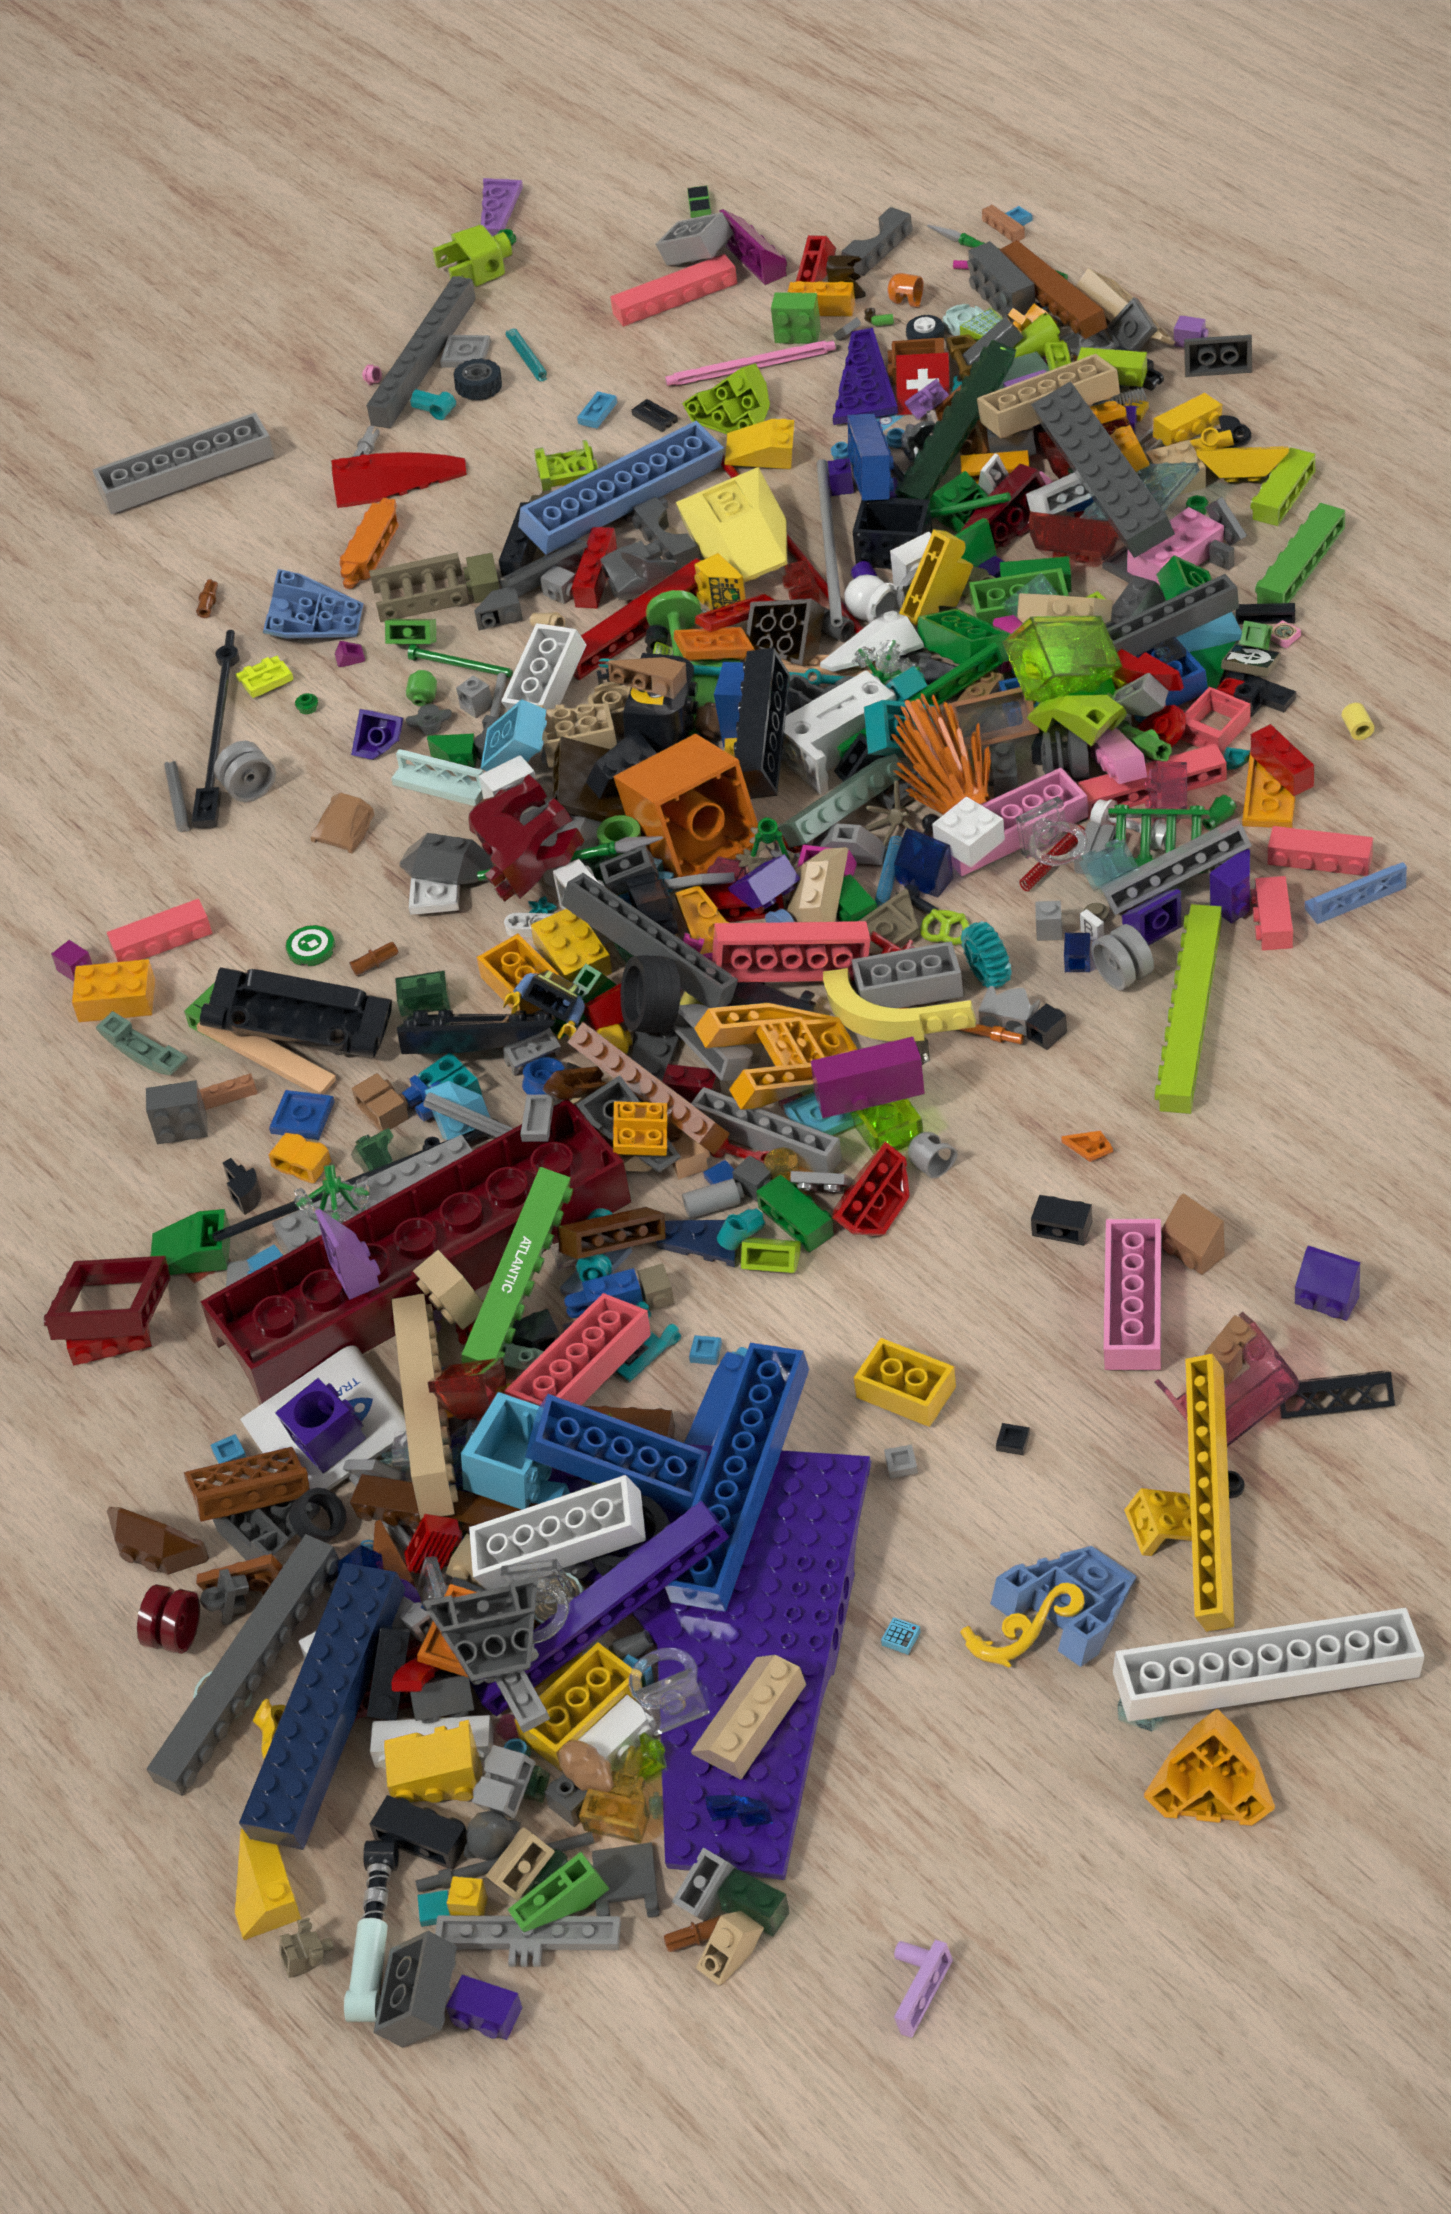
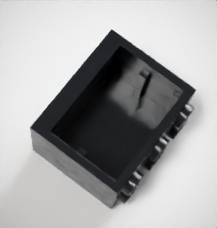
(887, 525)

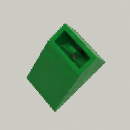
(956, 491)
(190, 1243)

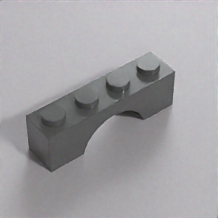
(893, 228)
(652, 520)

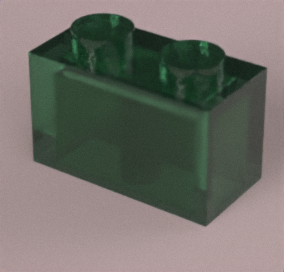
(422, 992)
(755, 1899)

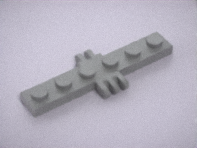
(521, 1697)
(505, 1934)

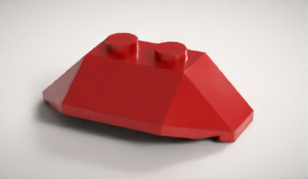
(875, 1194)

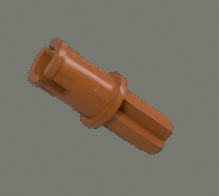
(207, 599)
(373, 958)
(690, 1935)

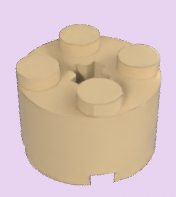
(616, 697)

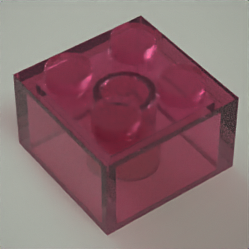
(1167, 786)

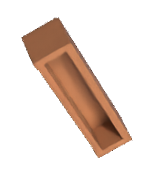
(1003, 223)
(228, 1091)

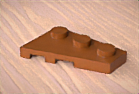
(258, 1571)

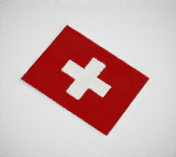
(918, 371)

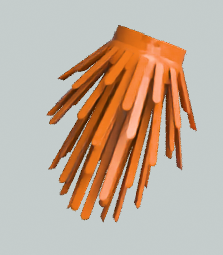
(940, 759)

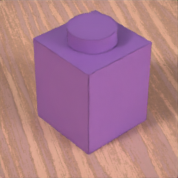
(1189, 328)

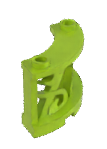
(555, 468)

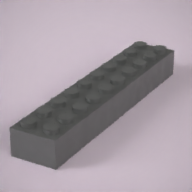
(1103, 469)

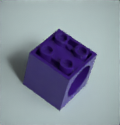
(304, 1421)

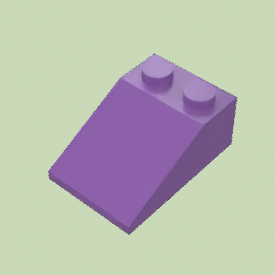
(348, 1256)

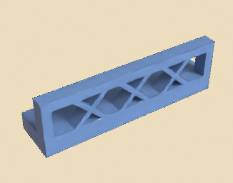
(1357, 893)

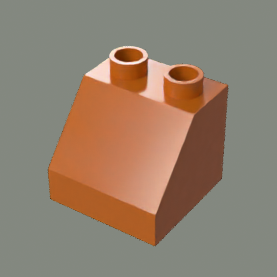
(692, 800)

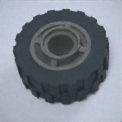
(477, 379)

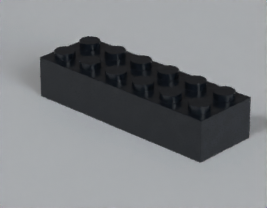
(762, 721)

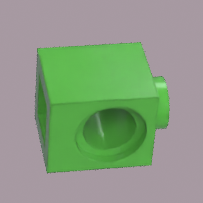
(1256, 635)

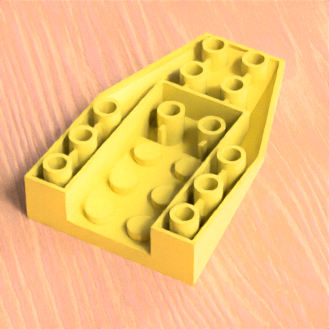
(739, 523)

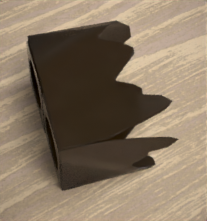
(841, 268)

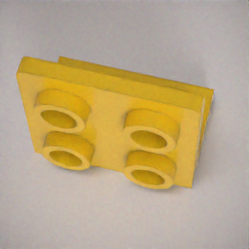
(1159, 1516)

